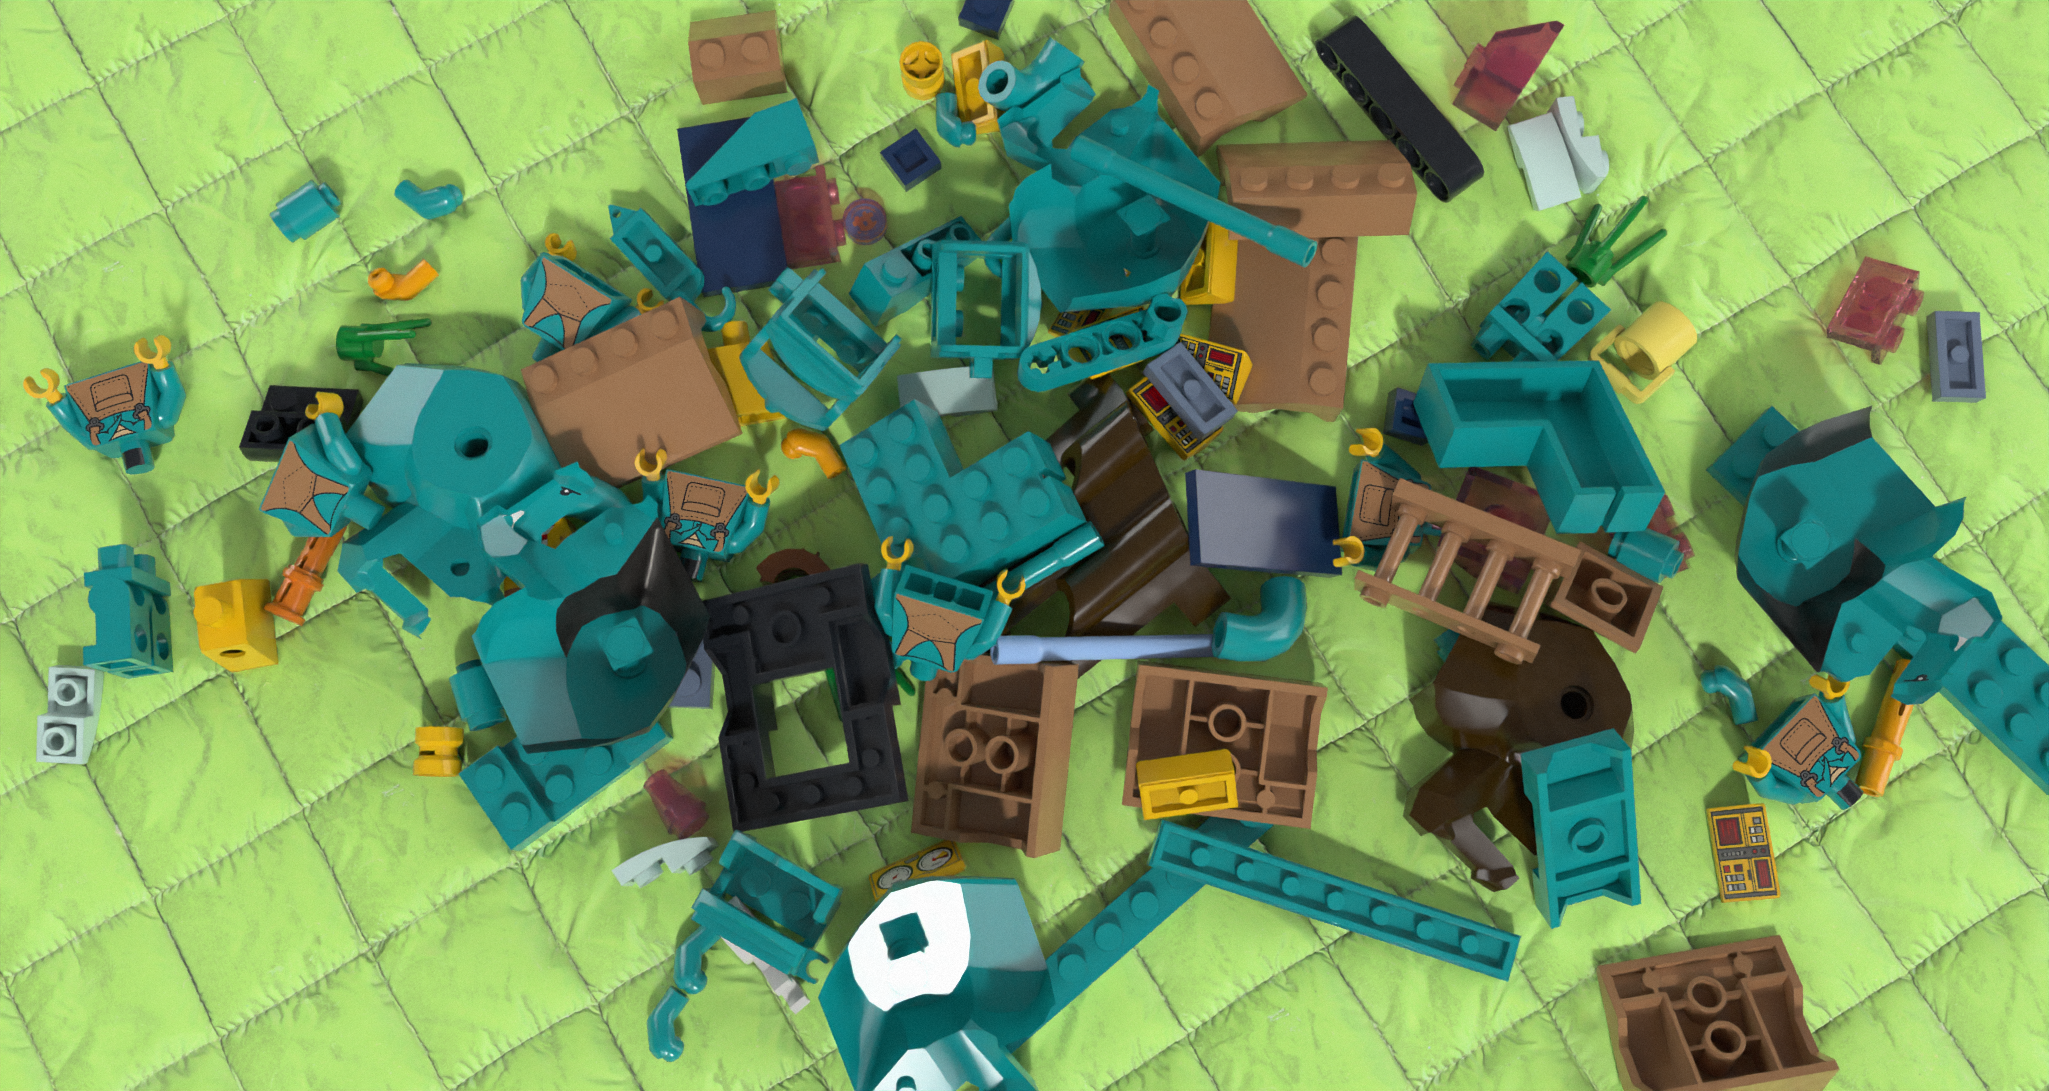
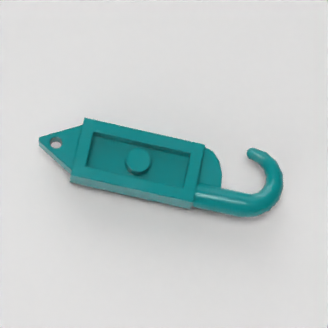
(664, 262)

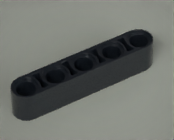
(1399, 108)

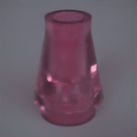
(676, 805)

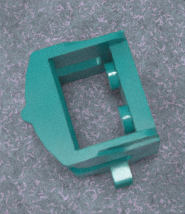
(1019, 302)
(838, 328)
(777, 891)

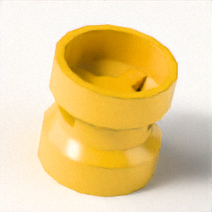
(922, 60)
(438, 751)

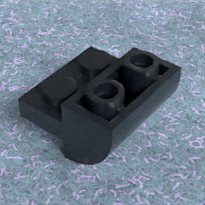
(285, 416)

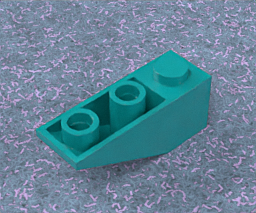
(762, 149)
(904, 274)

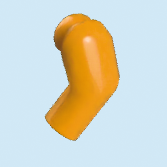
(400, 286)
(815, 445)

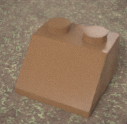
(736, 57)
(1606, 598)

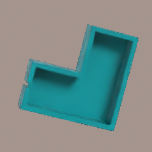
(1555, 422)
(958, 518)

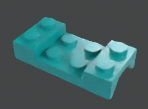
(539, 790)
(1583, 822)

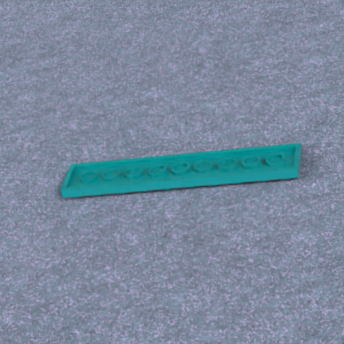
(1992, 683)

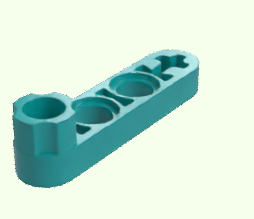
(1159, 323)

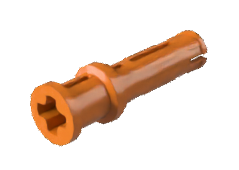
(303, 578)

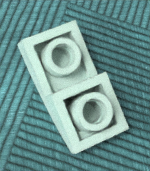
(1585, 153)
(1545, 161)
(949, 391)
(72, 717)
(679, 855)

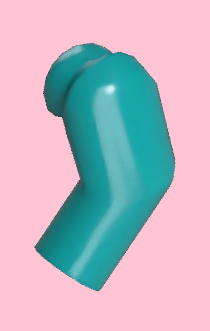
(950, 125)
(429, 203)
(1734, 688)
(688, 960)
(661, 1026)

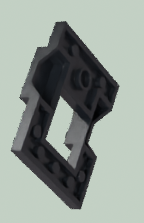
(791, 633)

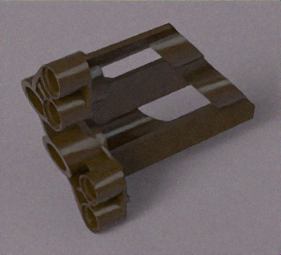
(1143, 533)

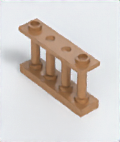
(1503, 543)

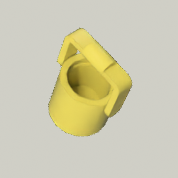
(1647, 349)

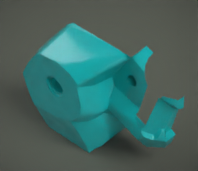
(1092, 224)
(442, 456)
(939, 987)

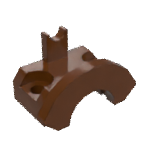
(789, 563)

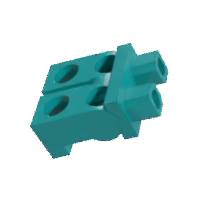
(1524, 328)
(129, 615)

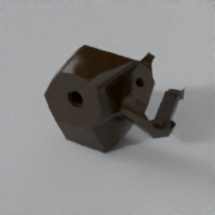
(1492, 714)

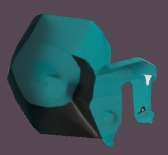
(1844, 559)
(592, 633)

